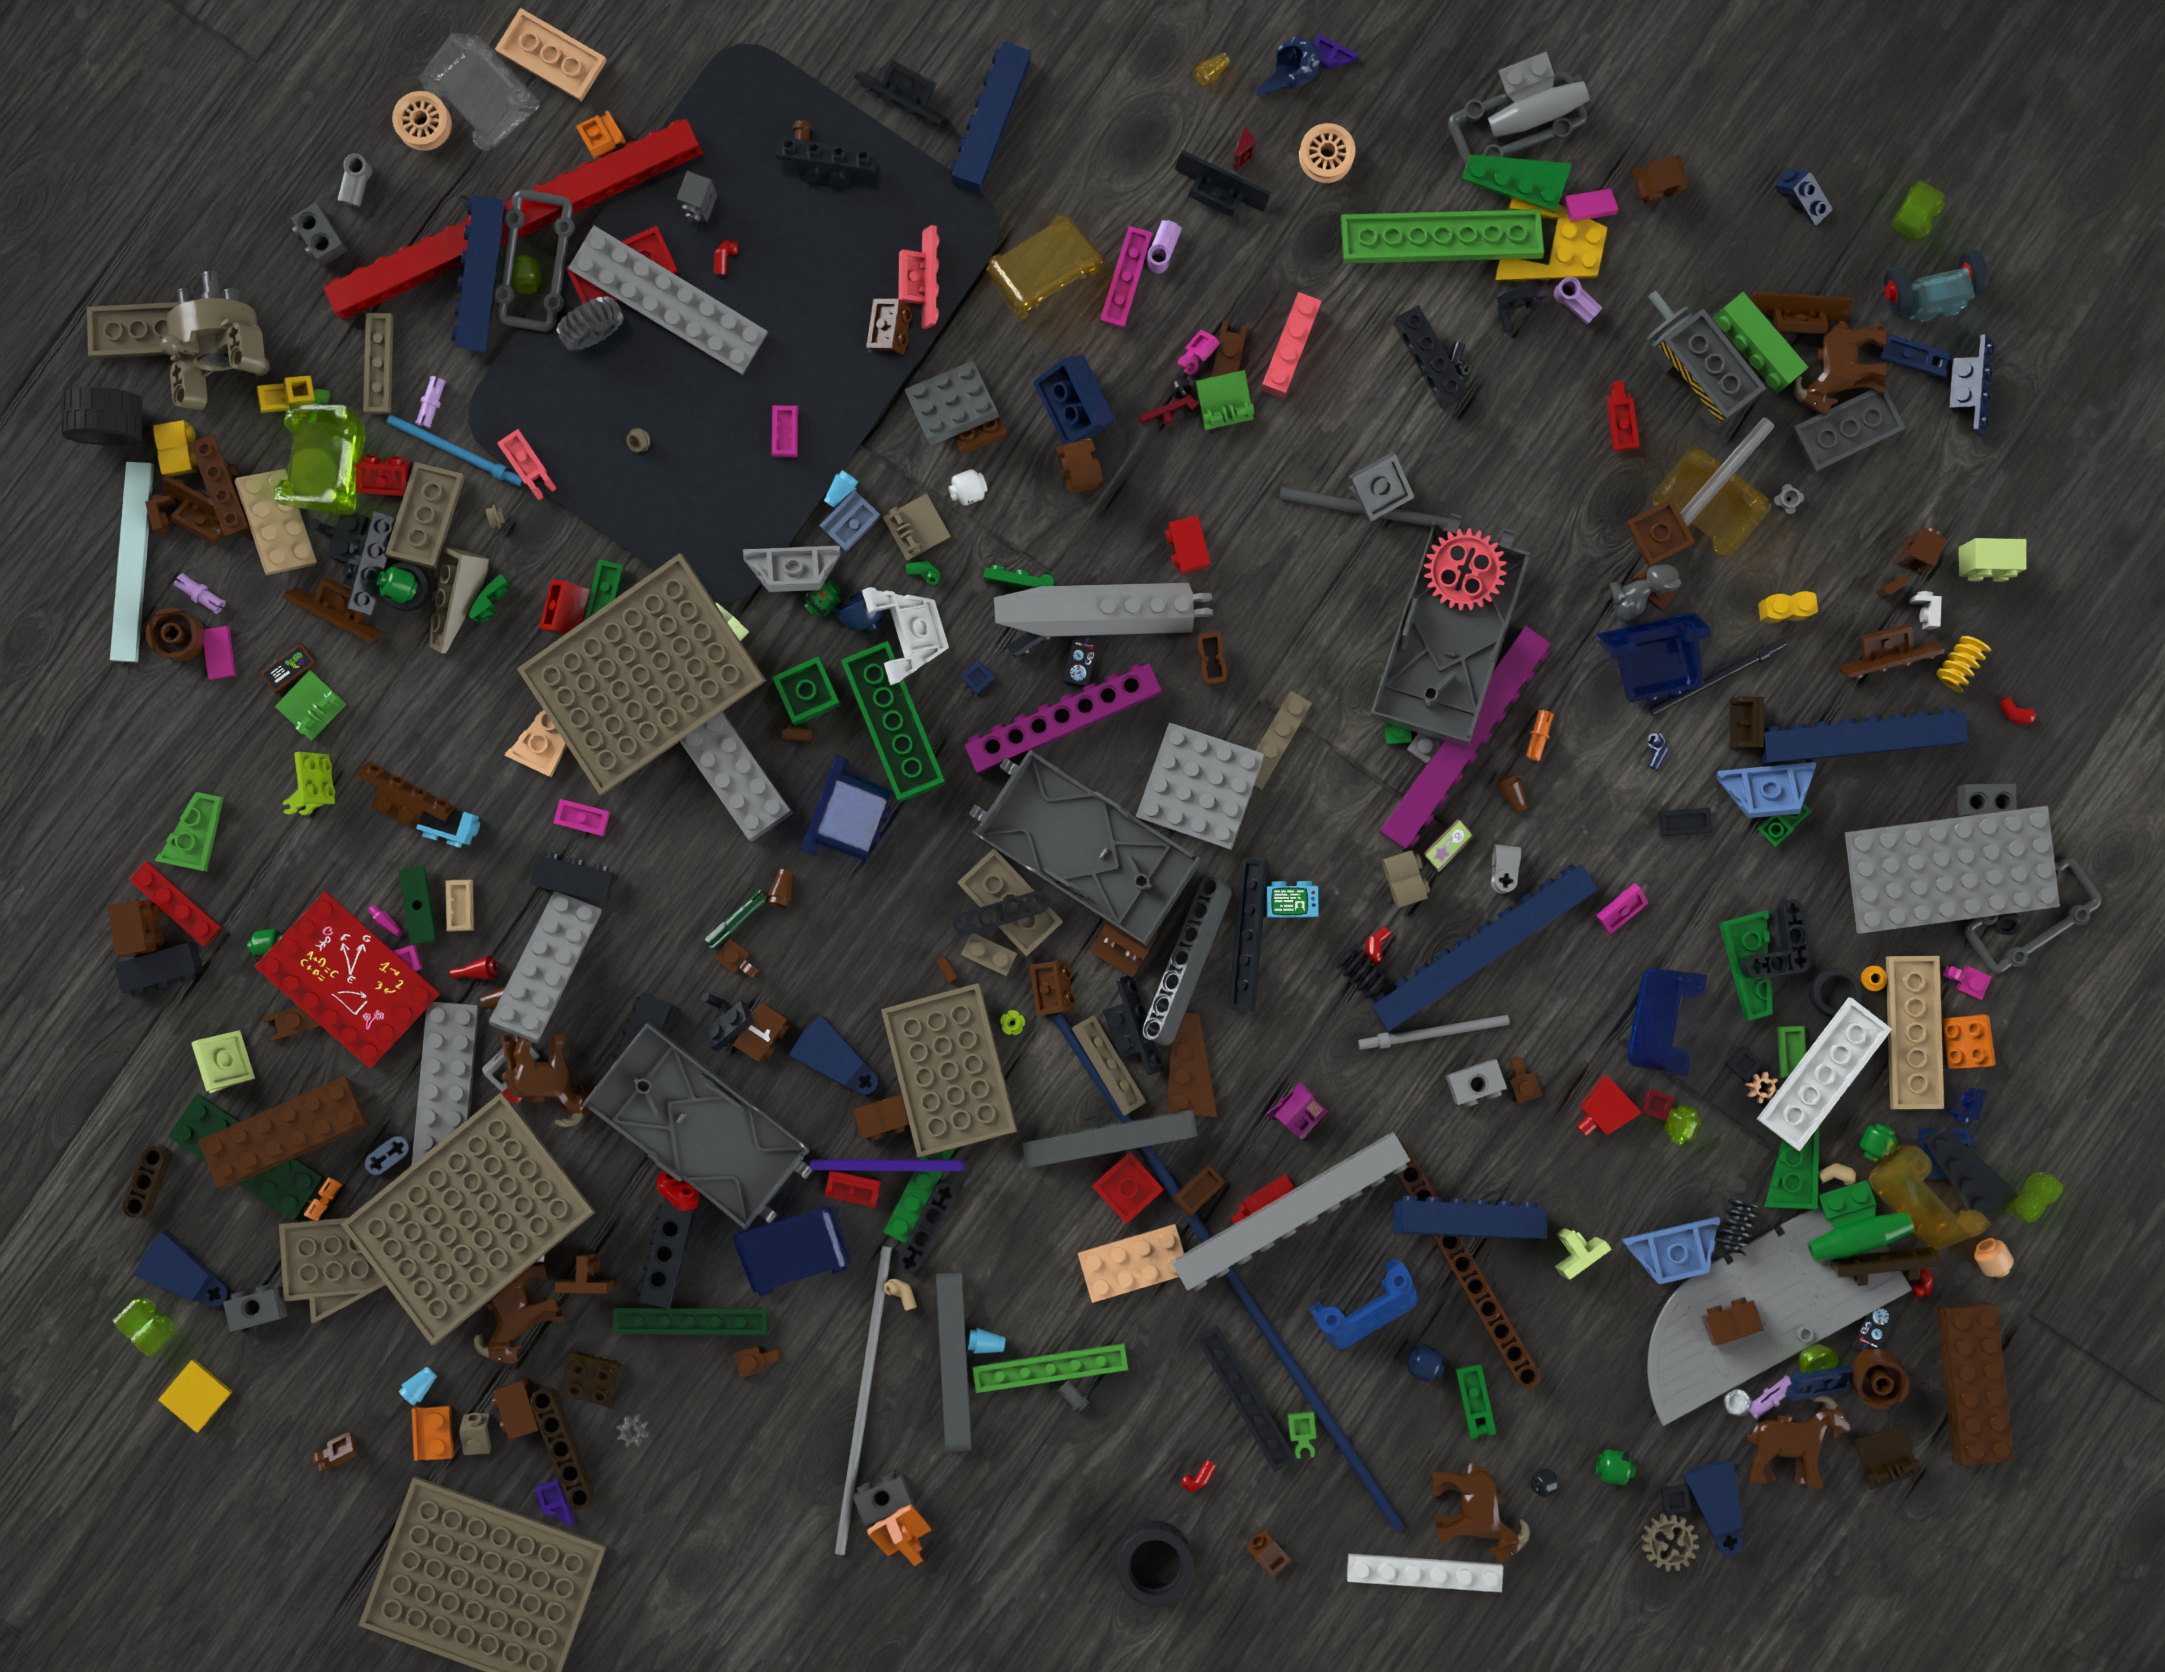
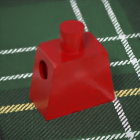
(1606, 1108)

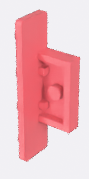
(918, 276)

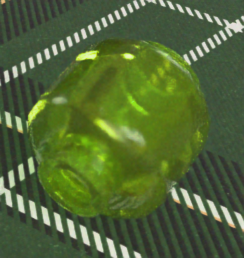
(526, 275)
(1682, 1124)

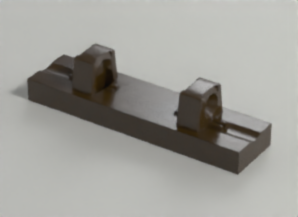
(1908, 1260)

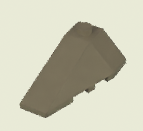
(459, 581)

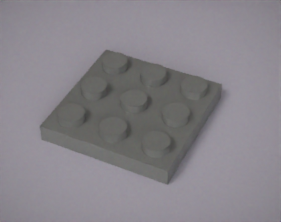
(951, 403)

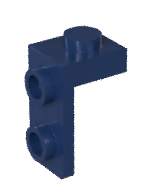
(1807, 192)

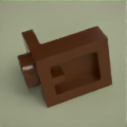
(158, 516)
(1268, 1553)

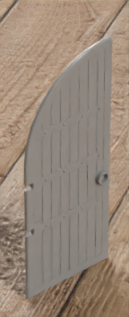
(1795, 1301)

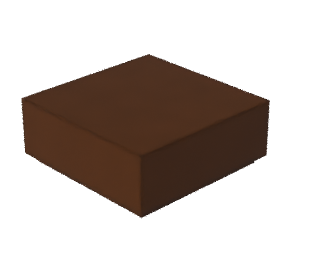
(1893, 586)
(946, 969)

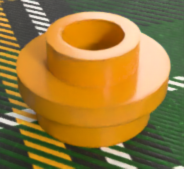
(1866, 978)

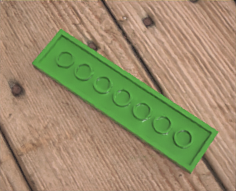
(1442, 236)

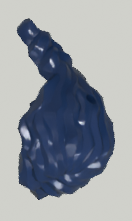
(1295, 66)

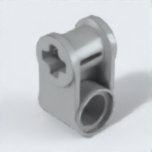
(1505, 863)

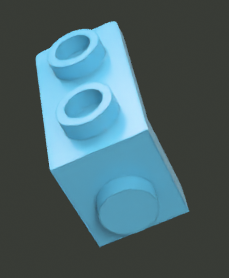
(467, 829)

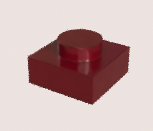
(1657, 1104)

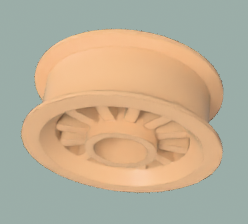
(434, 111)
(1320, 132)

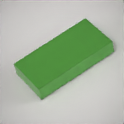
(1791, 1048)

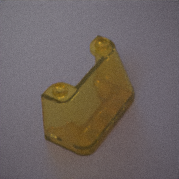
(1043, 265)
(1729, 514)
(1902, 1188)

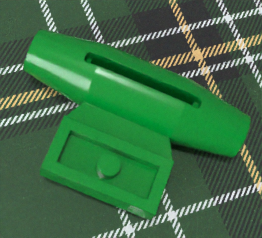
(1856, 1227)

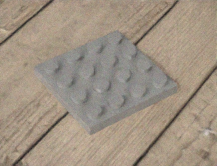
(1200, 786)

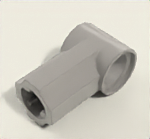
(354, 183)

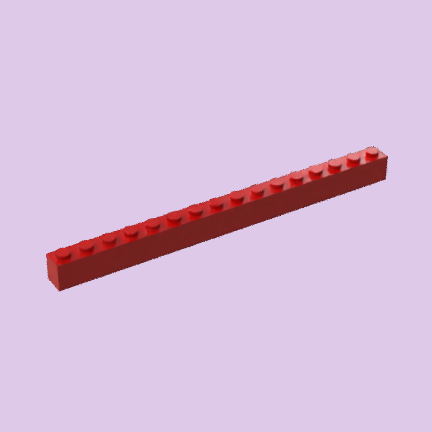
(583, 187)

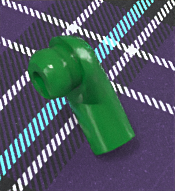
(924, 569)

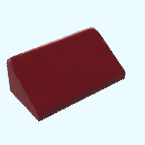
(1244, 150)

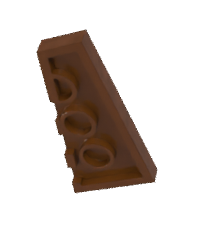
(1189, 1071)

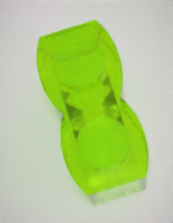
(1917, 211)
(2036, 1194)
(144, 1326)

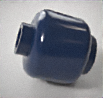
(1425, 1363)

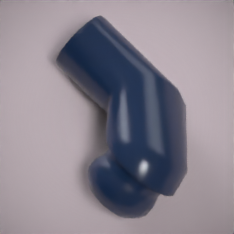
(1659, 750)

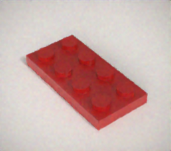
(646, 243)

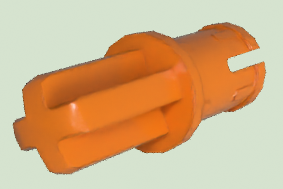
(1539, 735)

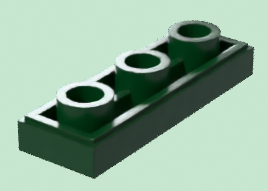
(414, 889)

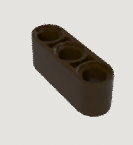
(137, 1189)

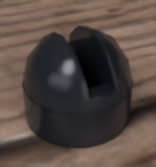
(1182, 392)

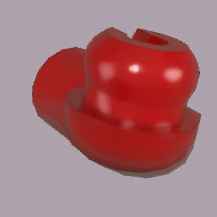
(721, 254)
(2017, 715)
(1373, 944)
(1924, 1287)
(1201, 1479)

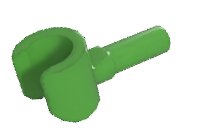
(321, 396)

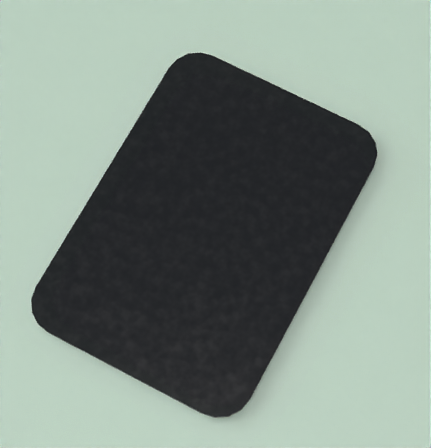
(801, 272)

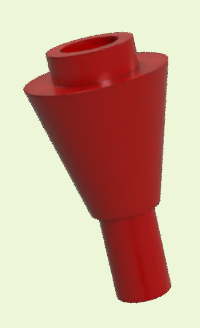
(483, 968)

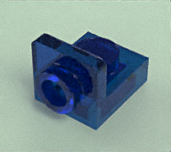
(1972, 1103)

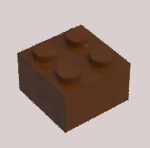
(135, 928)

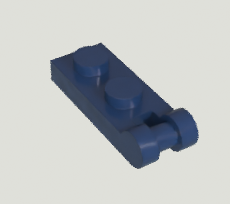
(1915, 356)
(1819, 1382)

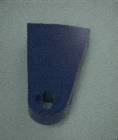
(830, 1054)
(180, 1271)
(1717, 1499)

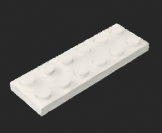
(1824, 1074)

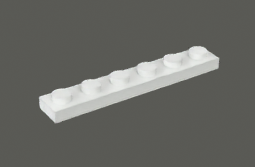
(1424, 1572)

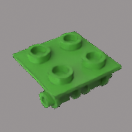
(1224, 400)
(310, 705)

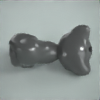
(1632, 599)

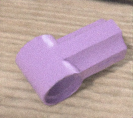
(1163, 245)
(1580, 302)

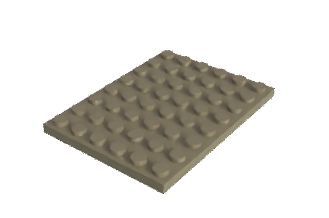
(641, 674)
(467, 1218)
(481, 1583)

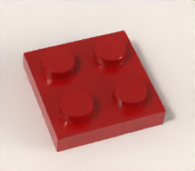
(1127, 1187)

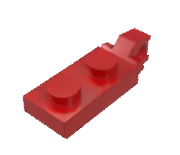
(1622, 419)
(1263, 1197)

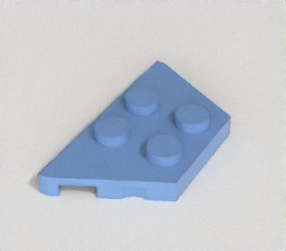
(1769, 788)
(1675, 1251)

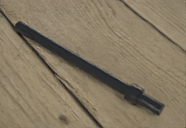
(1760, 655)

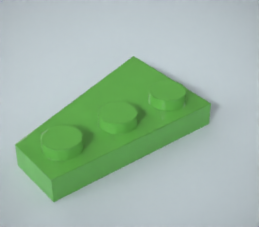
(195, 834)

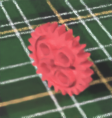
(1487, 577)

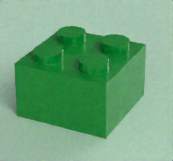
(806, 691)

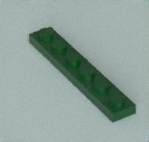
(690, 1320)

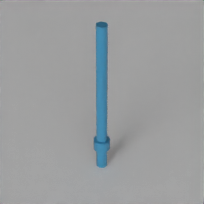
(498, 470)

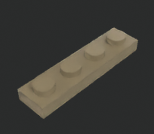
(378, 363)
(1280, 734)
(1108, 1065)

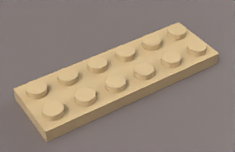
(1915, 1032)

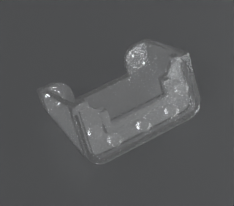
(479, 88)

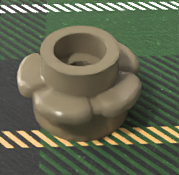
(638, 440)
(495, 517)

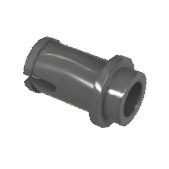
(1073, 1396)

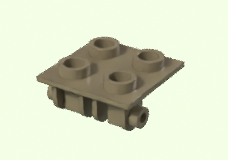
(916, 526)

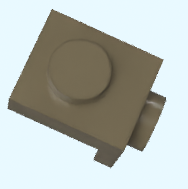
(475, 1434)

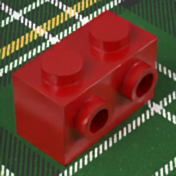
(1188, 545)
(564, 607)

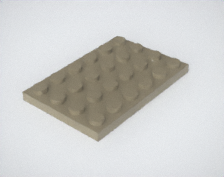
(949, 1070)

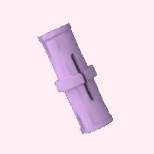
(430, 402)
(199, 593)
(1770, 1398)

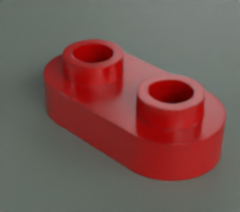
(679, 1194)

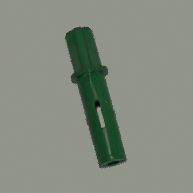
(736, 919)

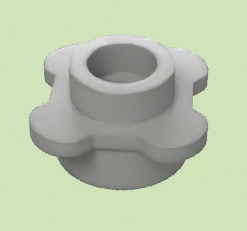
(1794, 494)

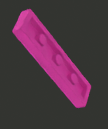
(1126, 277)

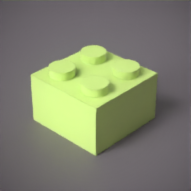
(1992, 559)

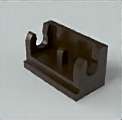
(1746, 722)

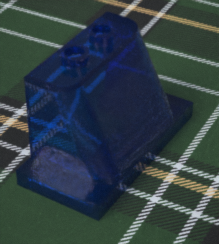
(1658, 656)
(848, 814)

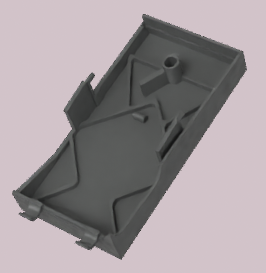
(1447, 654)
(1086, 846)
(698, 1126)

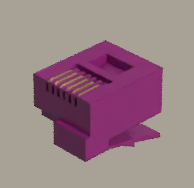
(1298, 1111)

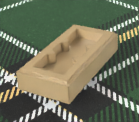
(459, 905)

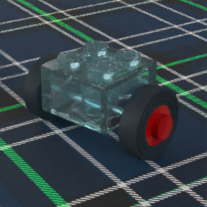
(1939, 292)

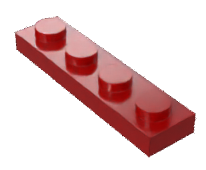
(175, 903)

